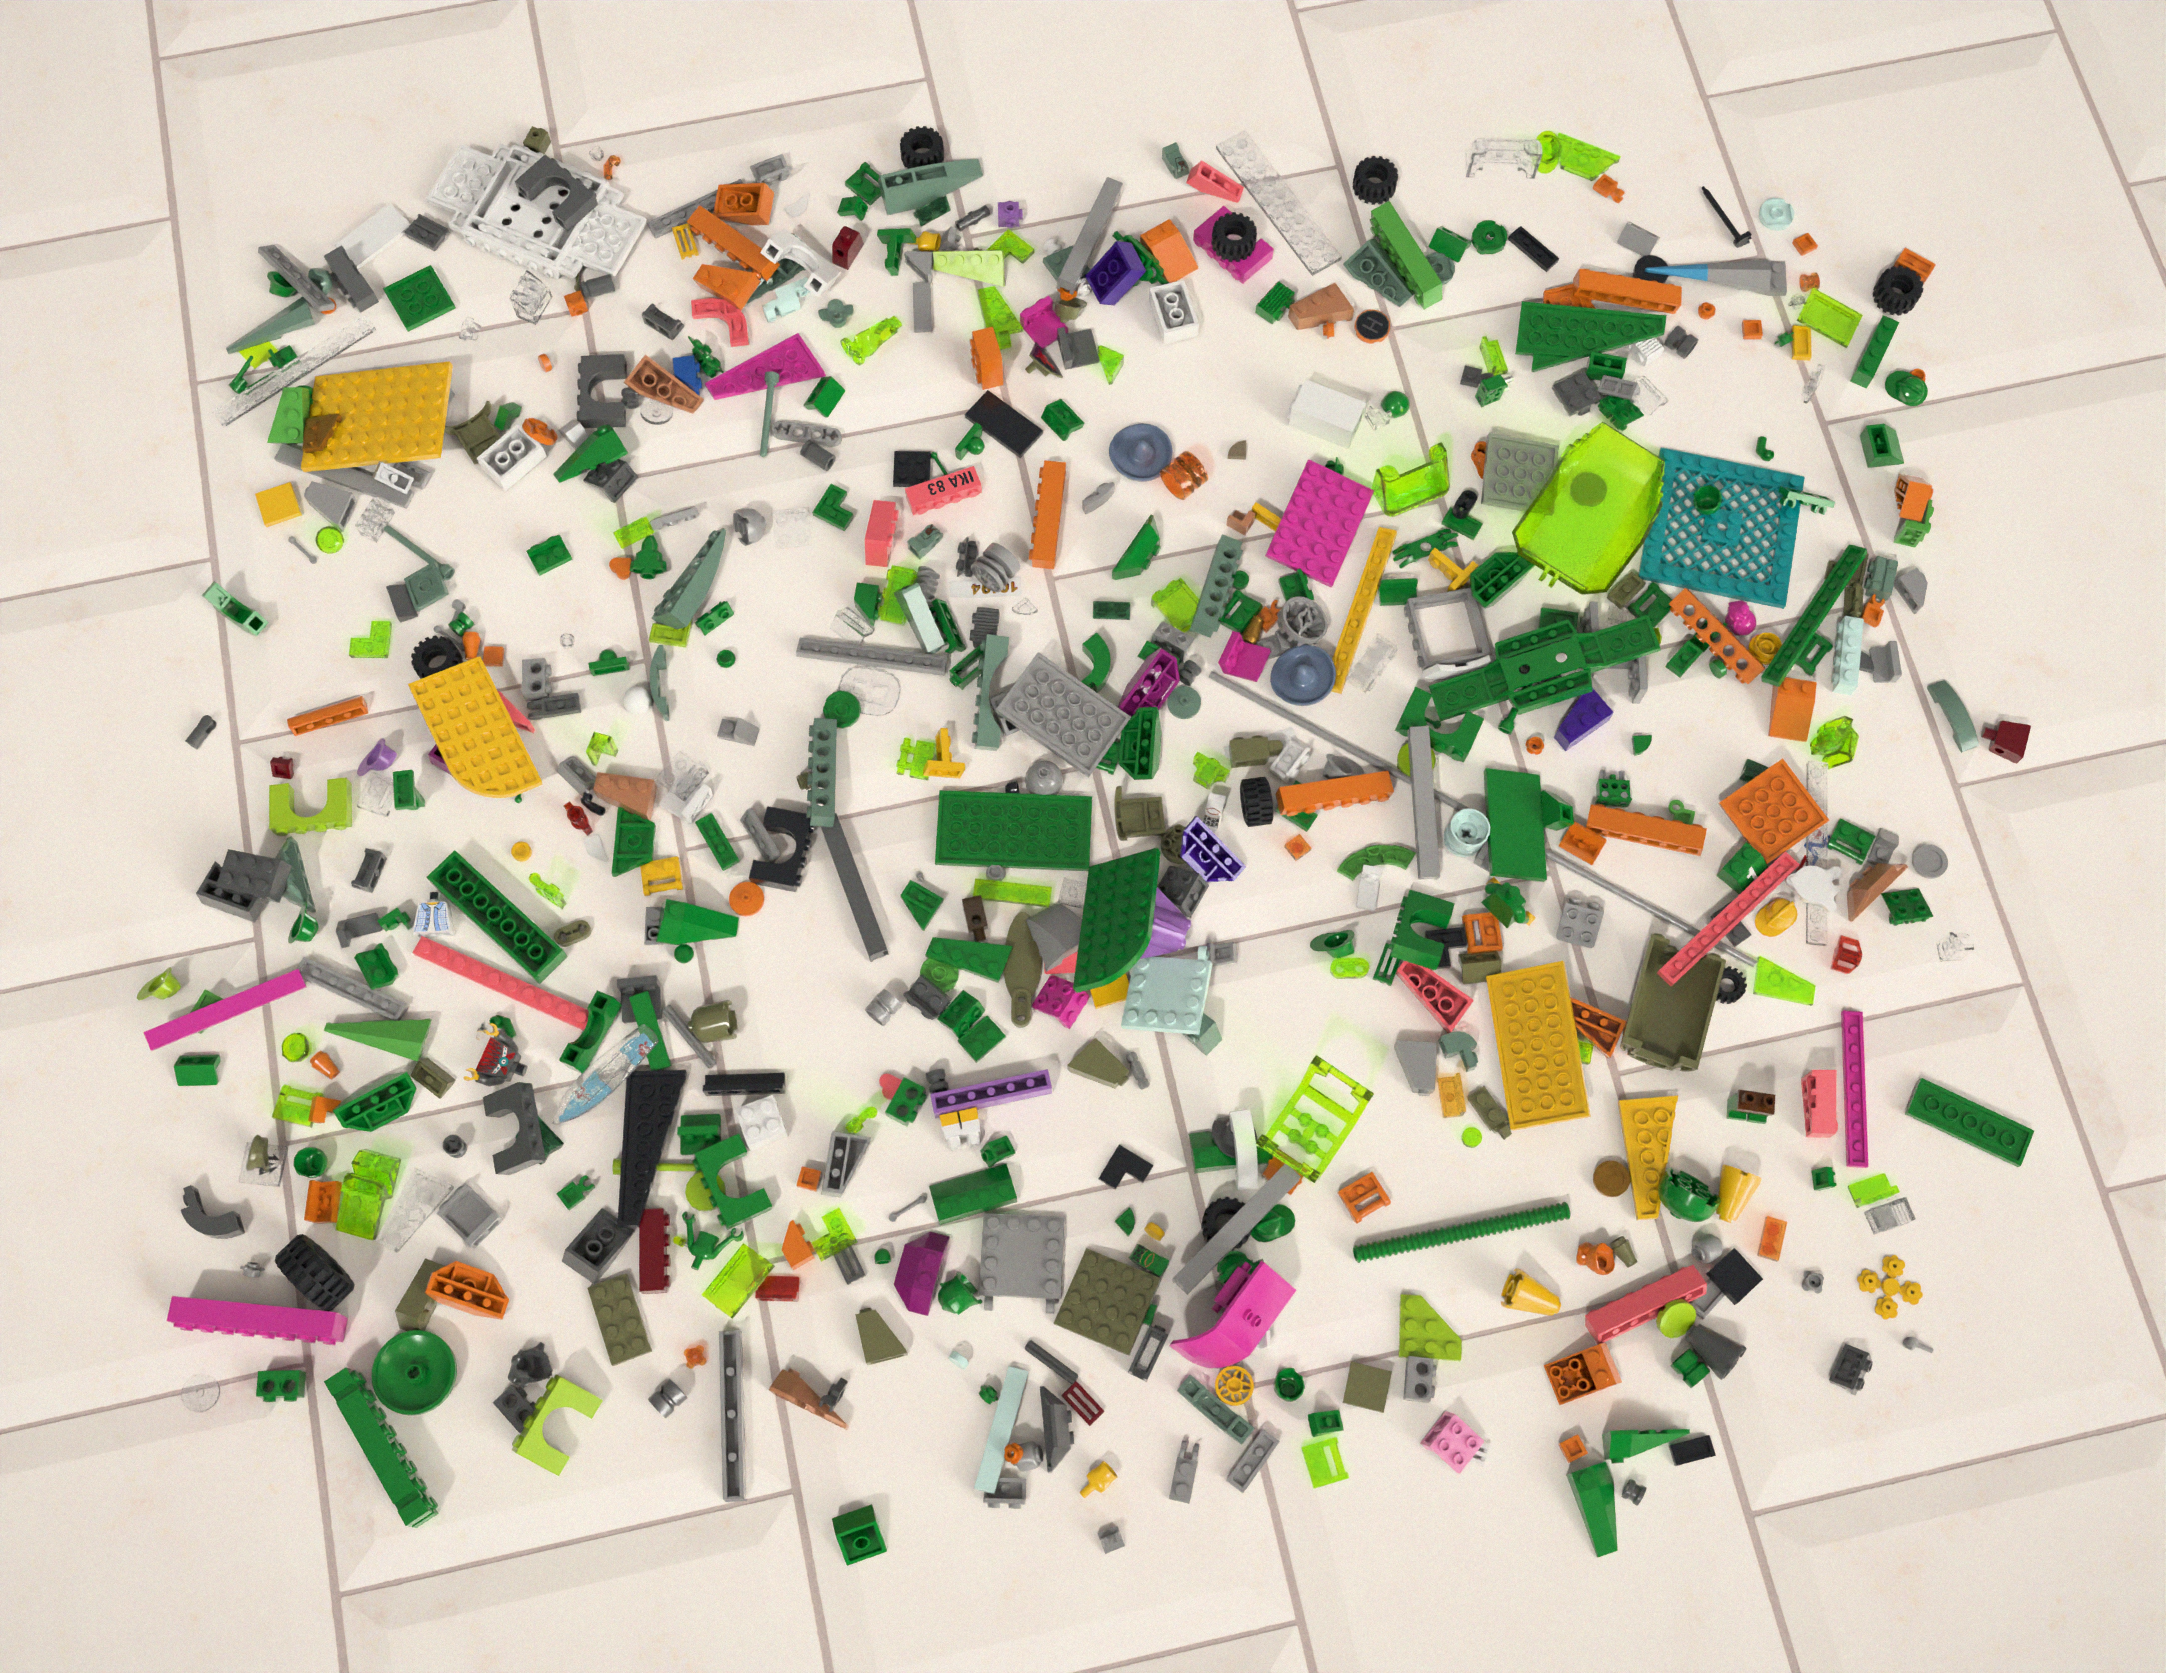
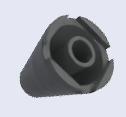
(1715, 1349)

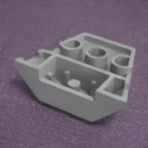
(1055, 934)

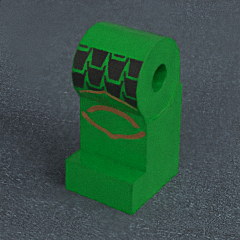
(1149, 1260)

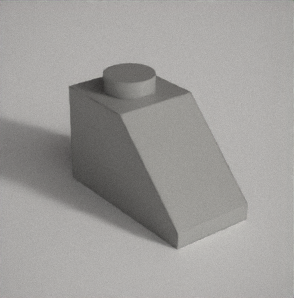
(1912, 589)

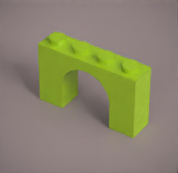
(335, 814)
(531, 1442)

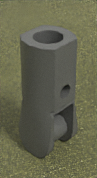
(200, 733)

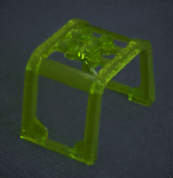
(1359, 1092)

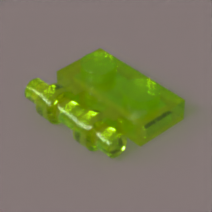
(921, 754)
(855, 1124)

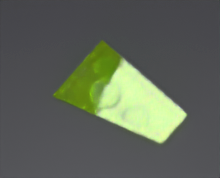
(1781, 984)

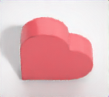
(889, 1084)

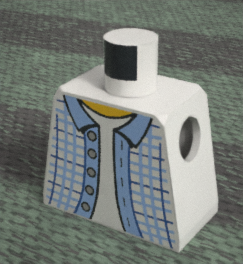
(433, 918)

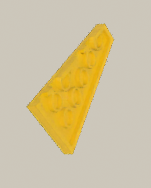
(1647, 1142)

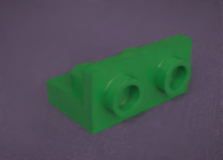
(1061, 419)
(549, 554)
(1295, 586)
(377, 967)
(961, 1014)

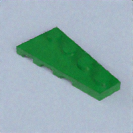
(973, 957)

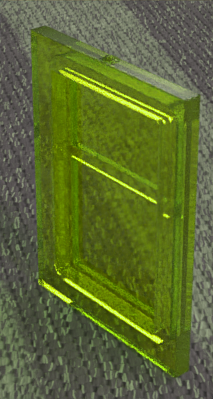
(1829, 317)
(738, 1280)

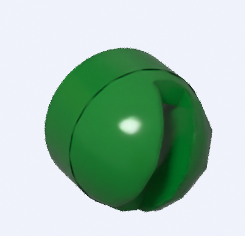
(882, 1256)

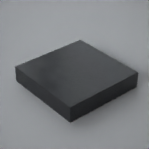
(1734, 1276)

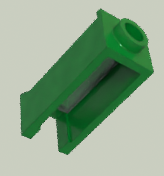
(966, 669)

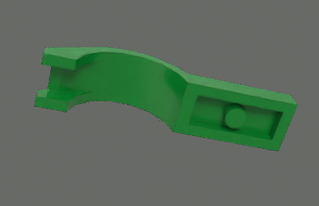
(1689, 653)

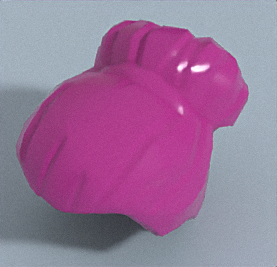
(1740, 618)

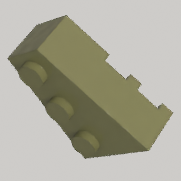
(416, 1306)

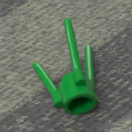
(239, 384)

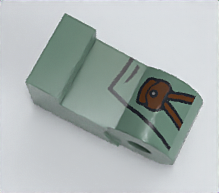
(1174, 161)
(924, 541)

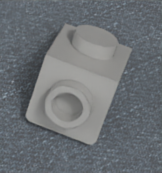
(1222, 953)

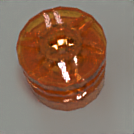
(1184, 475)

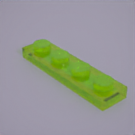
(1013, 892)

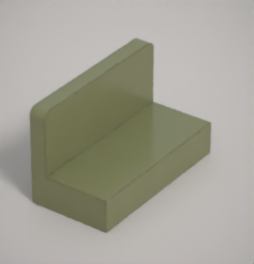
(1478, 966)

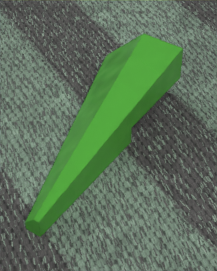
(396, 1037)

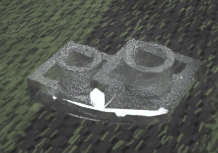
(1815, 379)

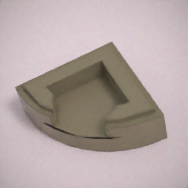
(1238, 451)

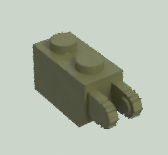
(1253, 751)

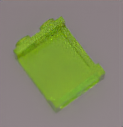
(1176, 604)

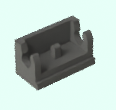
(662, 322)
(369, 870)

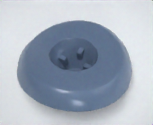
(1140, 452)
(1303, 675)

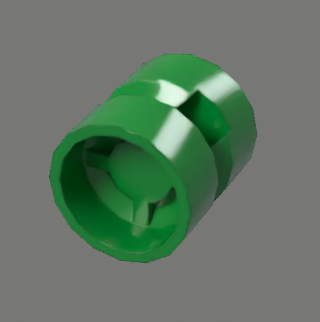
(1690, 1368)

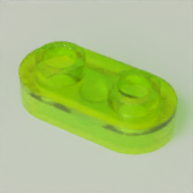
(1348, 966)

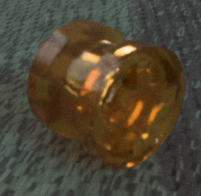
(1809, 281)

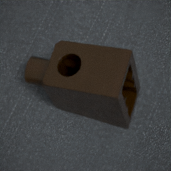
(974, 909)

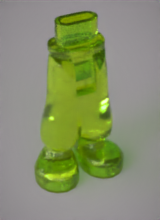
(870, 339)

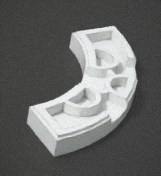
(1442, 671)

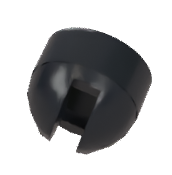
(1012, 787)

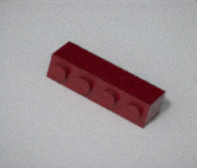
(653, 1252)

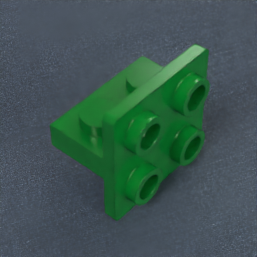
(698, 1132)

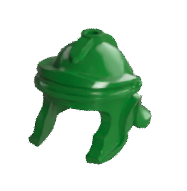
(1230, 1263)

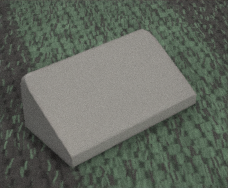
(576, 775)

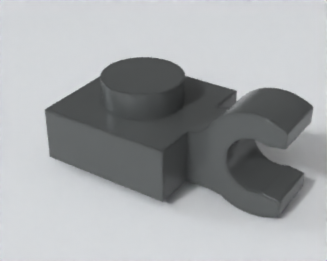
(1472, 376)
(834, 1394)

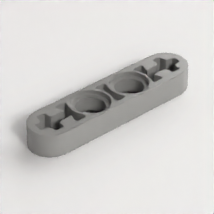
(806, 435)

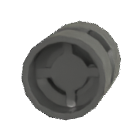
(1681, 342)

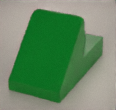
(1325, 1422)

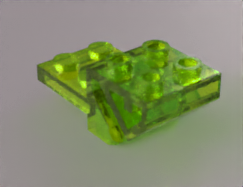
(366, 1193)

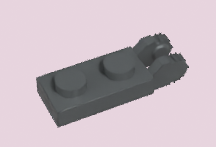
(555, 706)

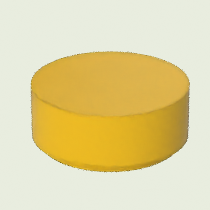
(521, 851)
(1154, 1231)

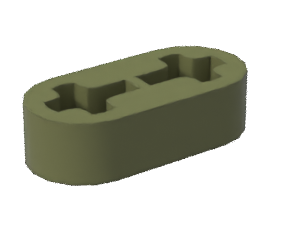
(574, 937)

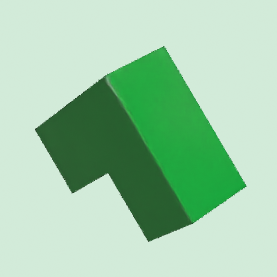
(506, 414)

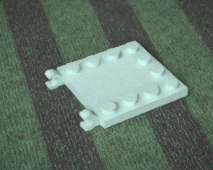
(1168, 994)

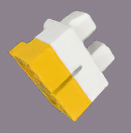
(969, 1130)

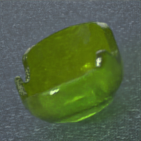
(329, 539)
(296, 1047)

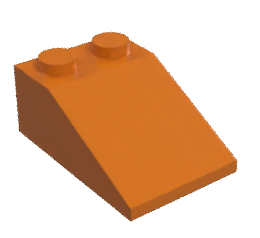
(744, 203)
(1170, 250)
(1792, 709)

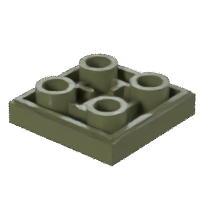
(1367, 1387)

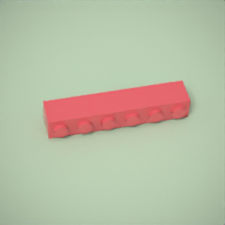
(1644, 1304)

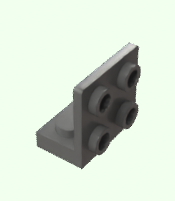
(1077, 348)
(612, 478)
(1183, 889)
(637, 985)

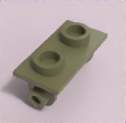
(1853, 601)

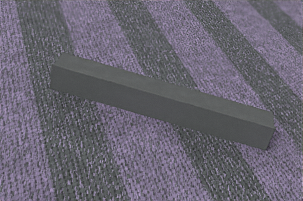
(854, 890)

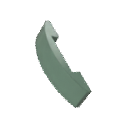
(659, 663)
(1956, 714)
(1215, 1410)

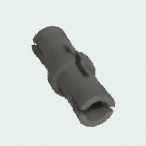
(972, 218)

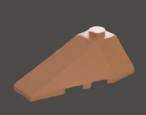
(658, 384)

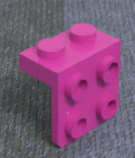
(1041, 322)
(1060, 1000)

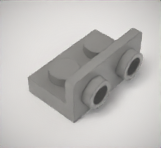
(1172, 640)

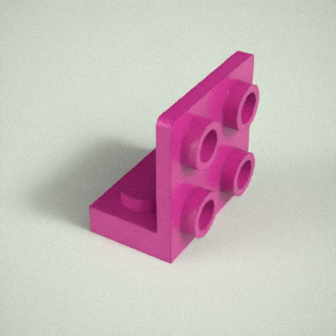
(1243, 658)

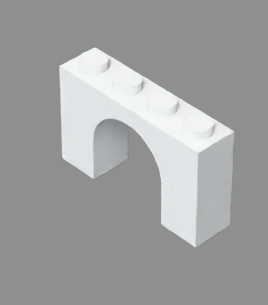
(788, 246)

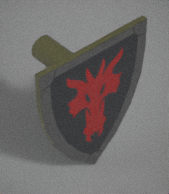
(1042, 362)

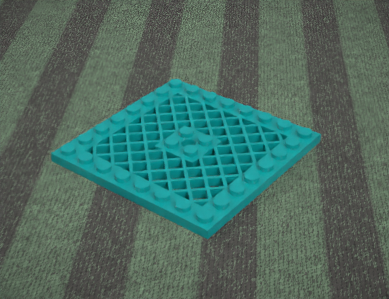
(1703, 581)

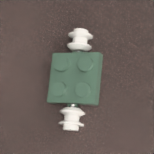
(1056, 260)

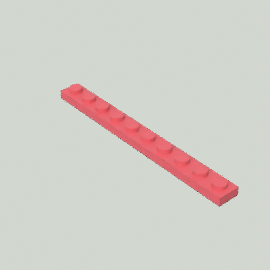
(1727, 919)
(502, 983)

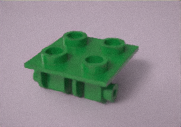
(703, 355)
(1621, 409)
(1907, 906)

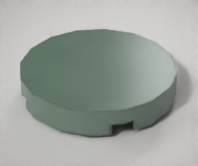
(1442, 266)

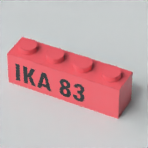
(943, 490)

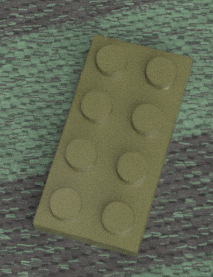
(619, 1319)

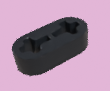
(1468, 506)

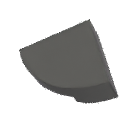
(1866, 663)

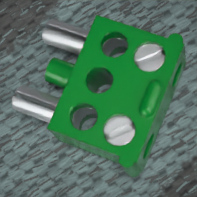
(1492, 389)
(1612, 791)

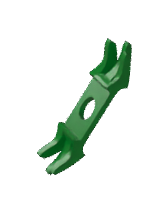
(1414, 549)

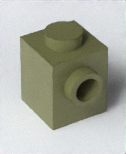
(537, 140)

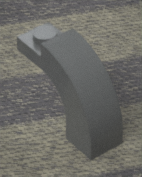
(217, 1227)

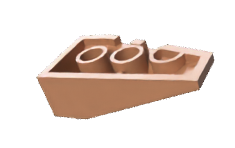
(796, 1391)

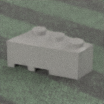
(842, 1160)

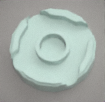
(1776, 214)

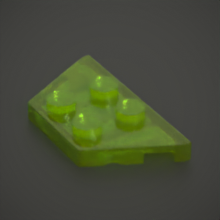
(1584, 158)

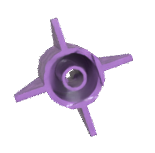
(1168, 928)

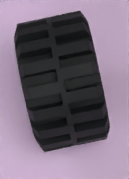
(918, 139)
(1375, 168)
(1236, 225)
(1902, 279)
(430, 649)
(1256, 801)
(1216, 1208)

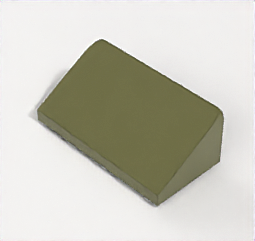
(432, 1077)

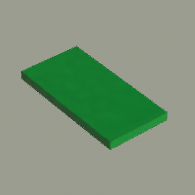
(1516, 825)

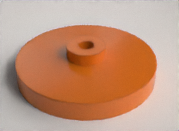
(746, 899)

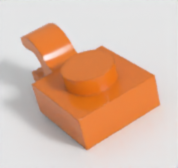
(1607, 186)

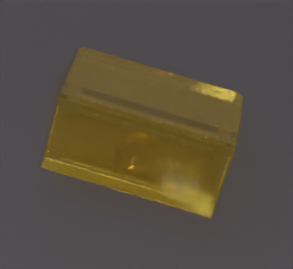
(1451, 1096)

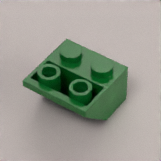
(1881, 446)

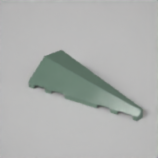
(784, 272)
(289, 319)

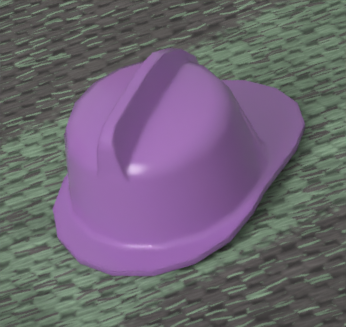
(377, 759)

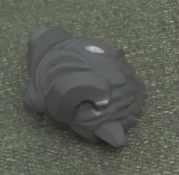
(530, 1366)

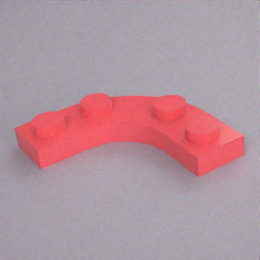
(728, 313)

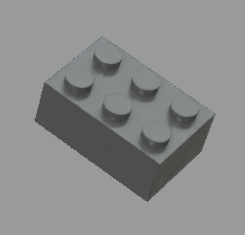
(253, 875)

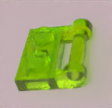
(549, 892)
(292, 1111)
(1318, 1465)

